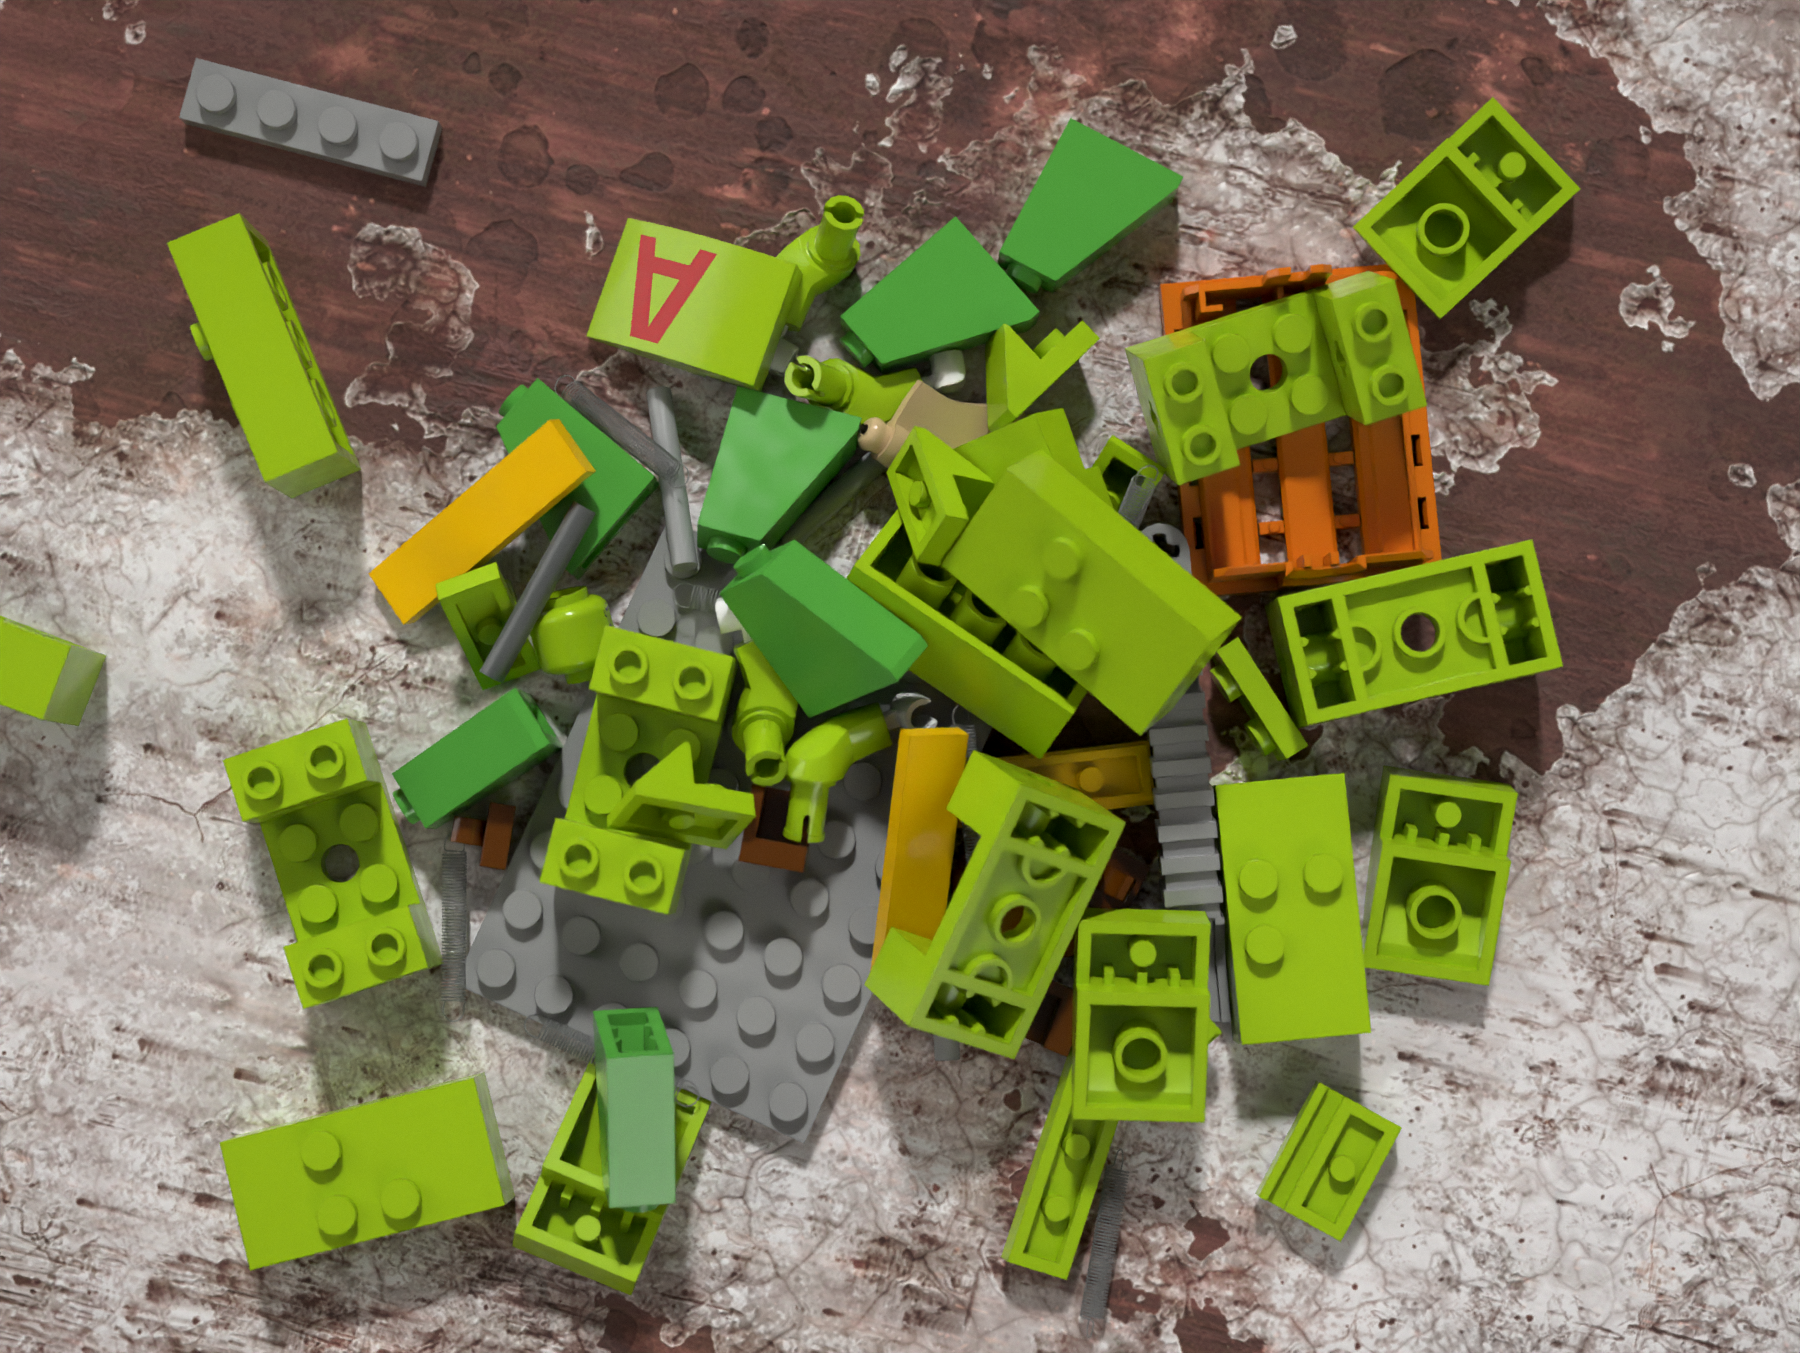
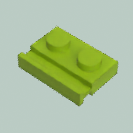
(1328, 1161)

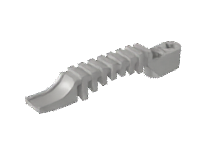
(1184, 808)

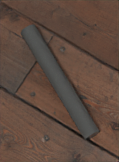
(537, 592)

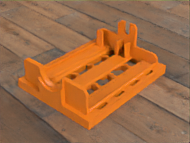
(1383, 469)

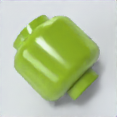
(570, 633)

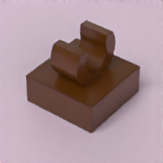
(492, 834)
(1119, 882)

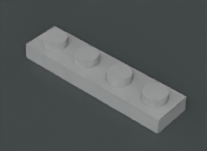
(310, 122)

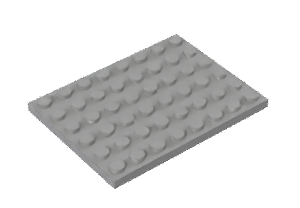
(759, 960)

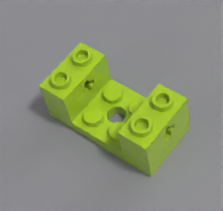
(1339, 356)
(1345, 645)
(646, 702)
(308, 799)
(1036, 850)

